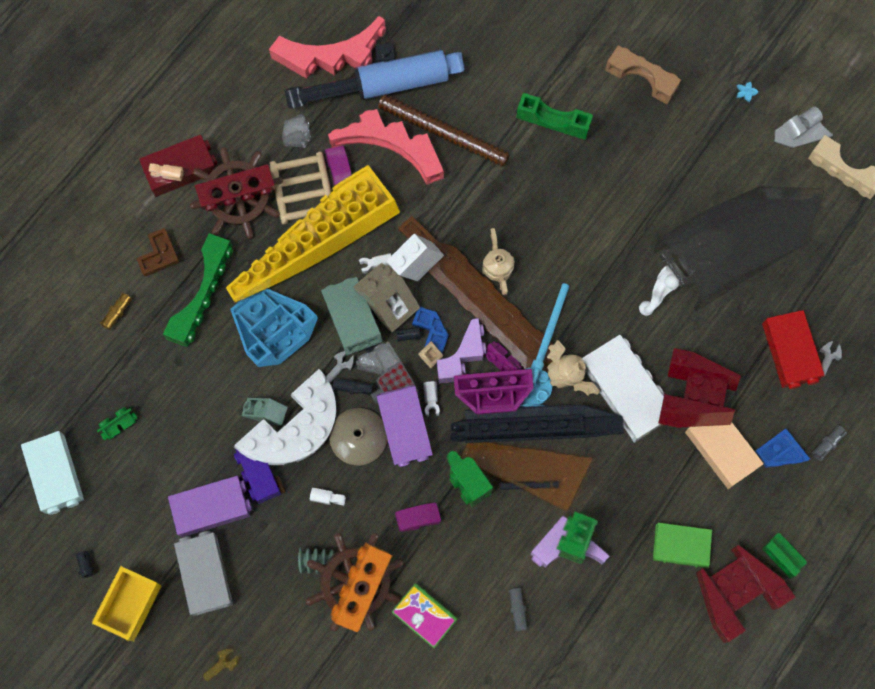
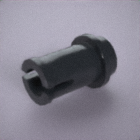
(408, 334)
(84, 563)

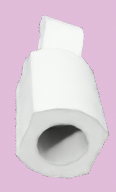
(375, 261)
(431, 397)
(326, 497)

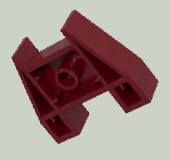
(703, 392)
(737, 586)

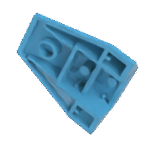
(272, 326)

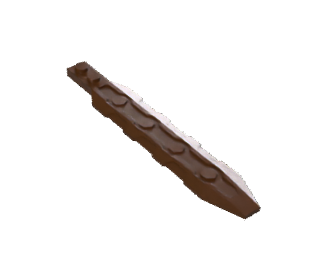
(480, 297)

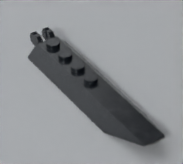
(537, 424)

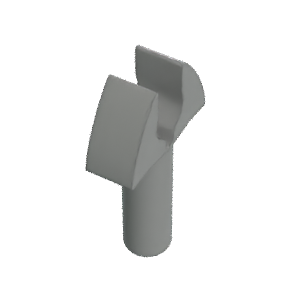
(828, 356)
(340, 365)

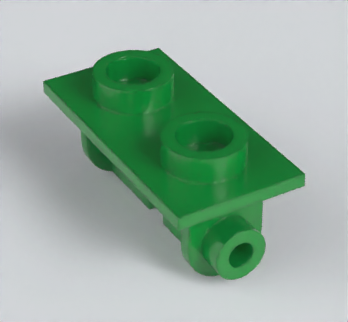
(110, 427)

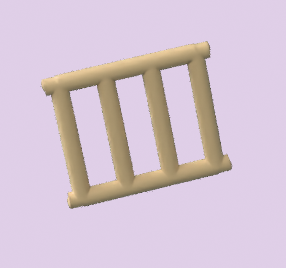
(281, 201)

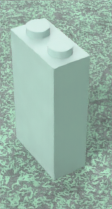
(52, 473)

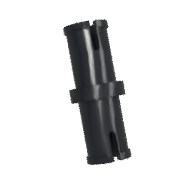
(352, 386)

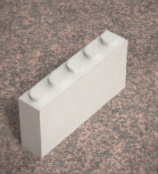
(626, 386)

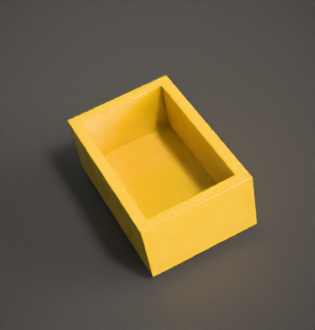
(126, 604)

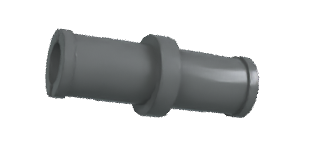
(829, 443)
(518, 609)

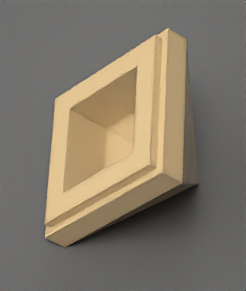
(430, 354)

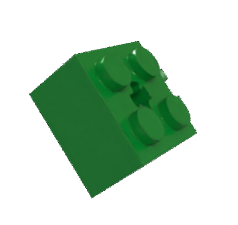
(469, 479)
(577, 537)

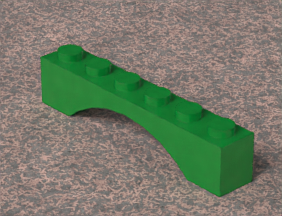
(183, 324)

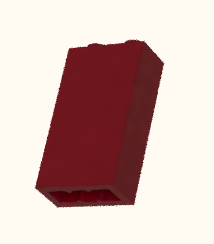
(187, 154)

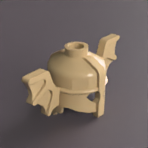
(495, 268)
(568, 370)

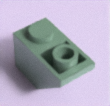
(265, 409)

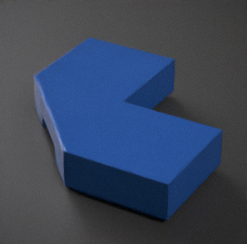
(430, 321)

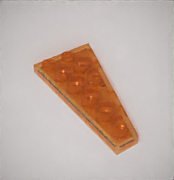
(526, 464)

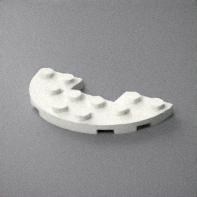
(302, 434)

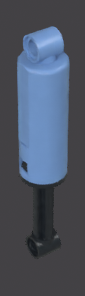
(383, 78)

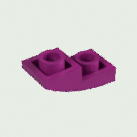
(338, 164)
(418, 516)

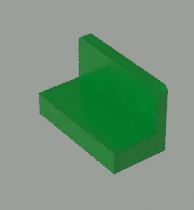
(784, 555)

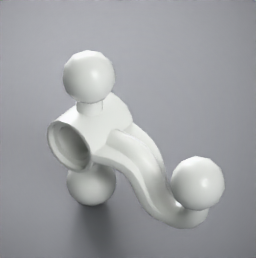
(664, 284)

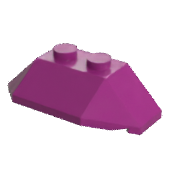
(494, 390)

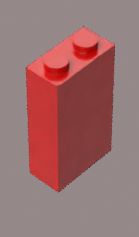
(793, 350)

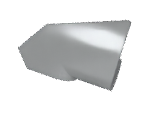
(802, 129)

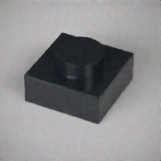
(384, 52)

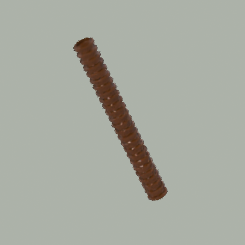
(443, 130)

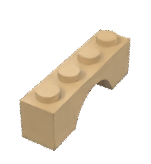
(828, 157)

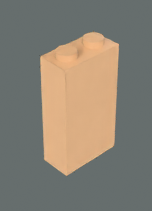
(725, 452)

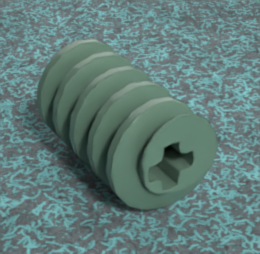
(303, 558)

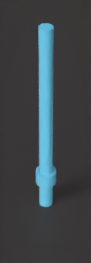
(538, 364)

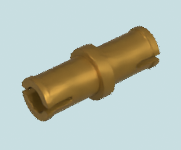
(115, 311)

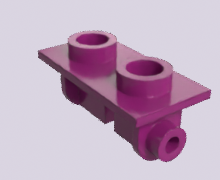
(496, 354)

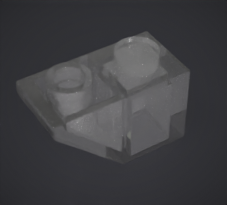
(296, 132)
(379, 360)

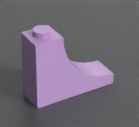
(546, 550)

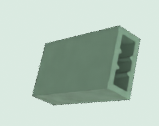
(351, 316)

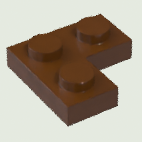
(161, 257)

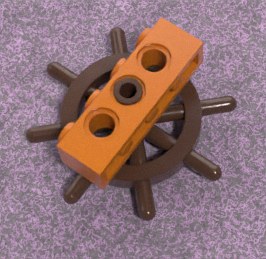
(365, 588)

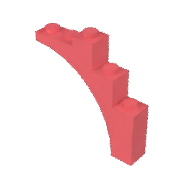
(305, 58)
(394, 137)

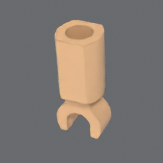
(167, 171)

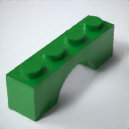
(537, 112)

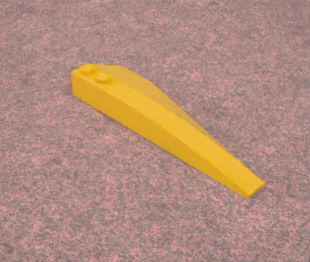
(341, 218)

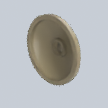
(360, 449)

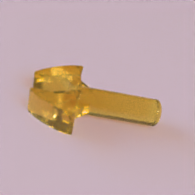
(221, 664)

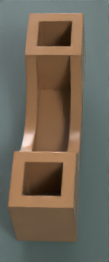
(624, 63)

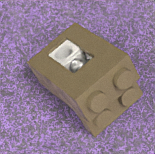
(387, 296)

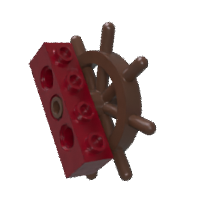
(234, 190)

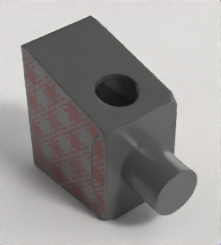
(393, 379)

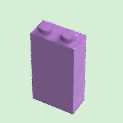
(404, 425)
(209, 506)

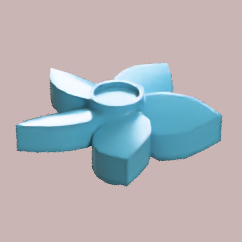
(746, 91)

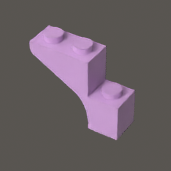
(469, 350)

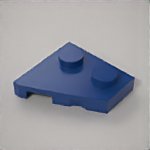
(781, 451)

